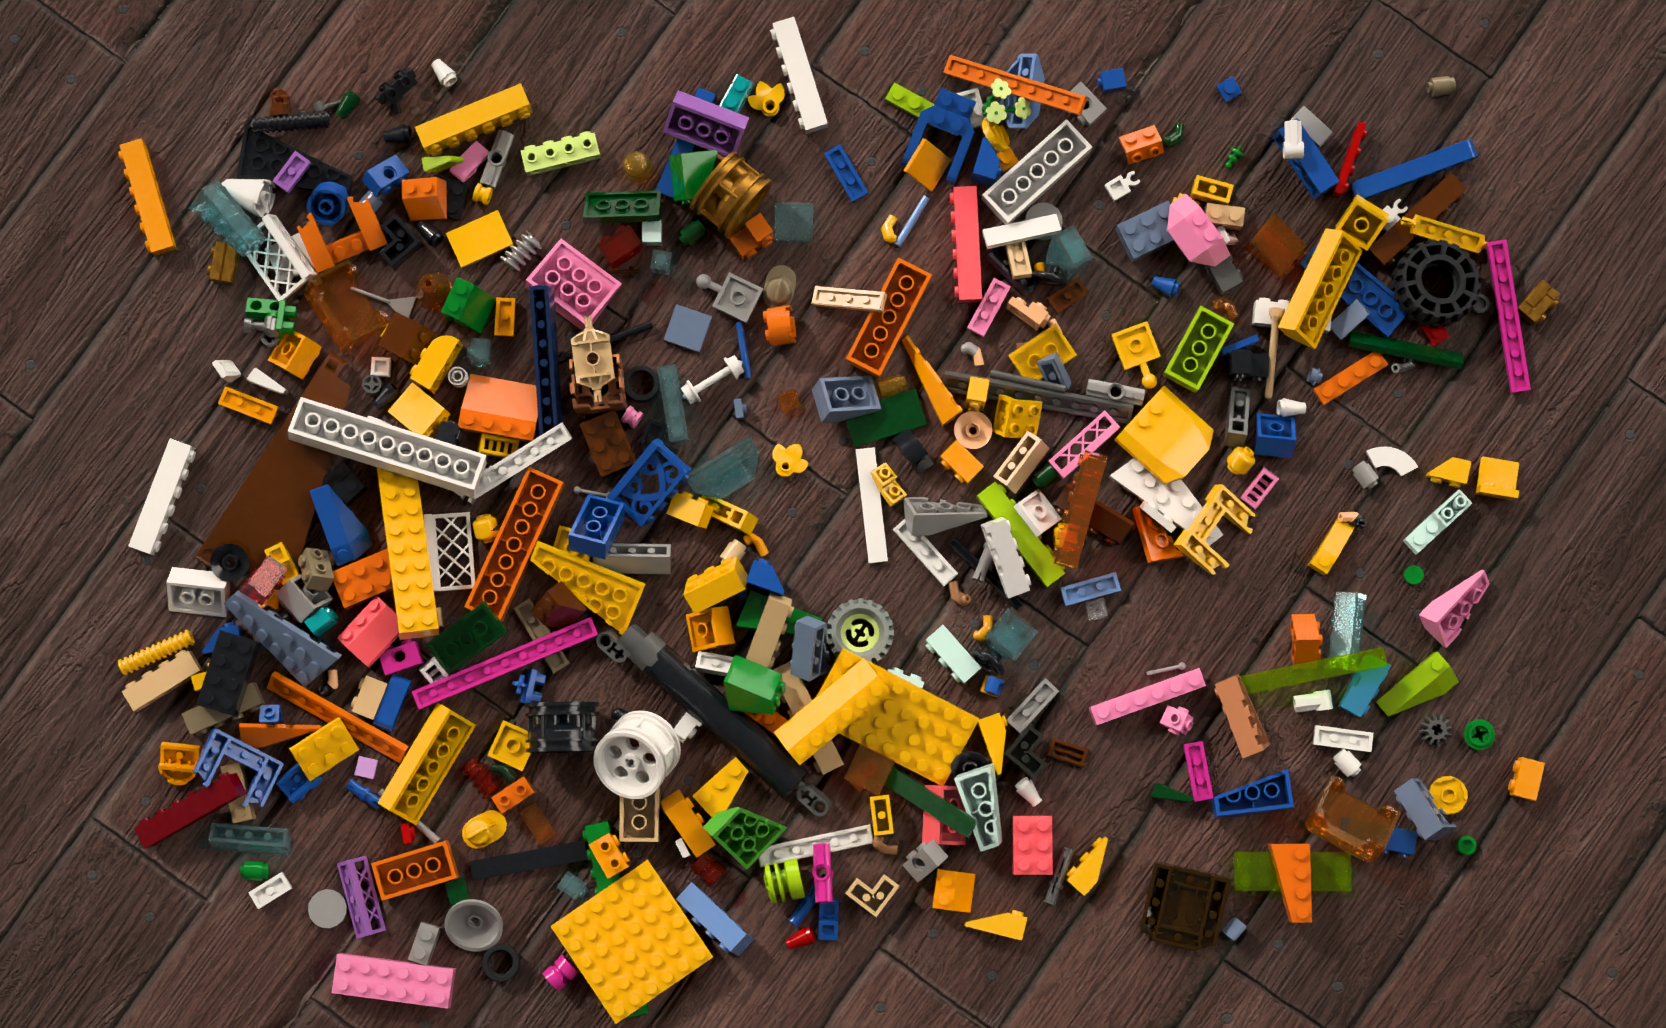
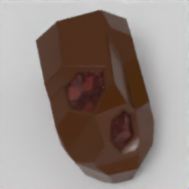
(279, 103)

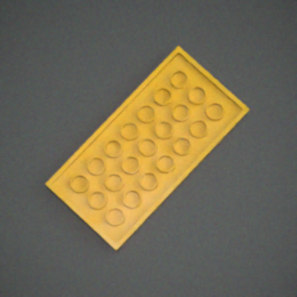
(908, 723)

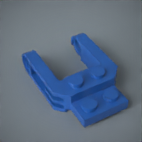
(952, 115)

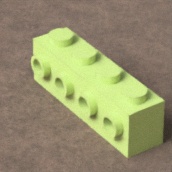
(560, 154)

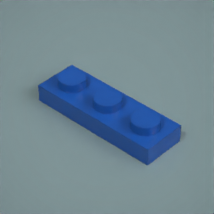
(846, 173)

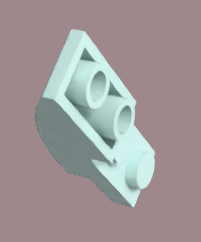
(1437, 521)

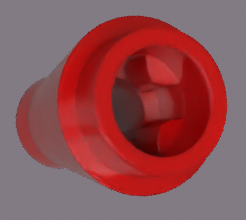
(801, 938)

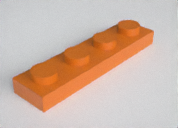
(1350, 377)

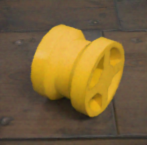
(482, 194)

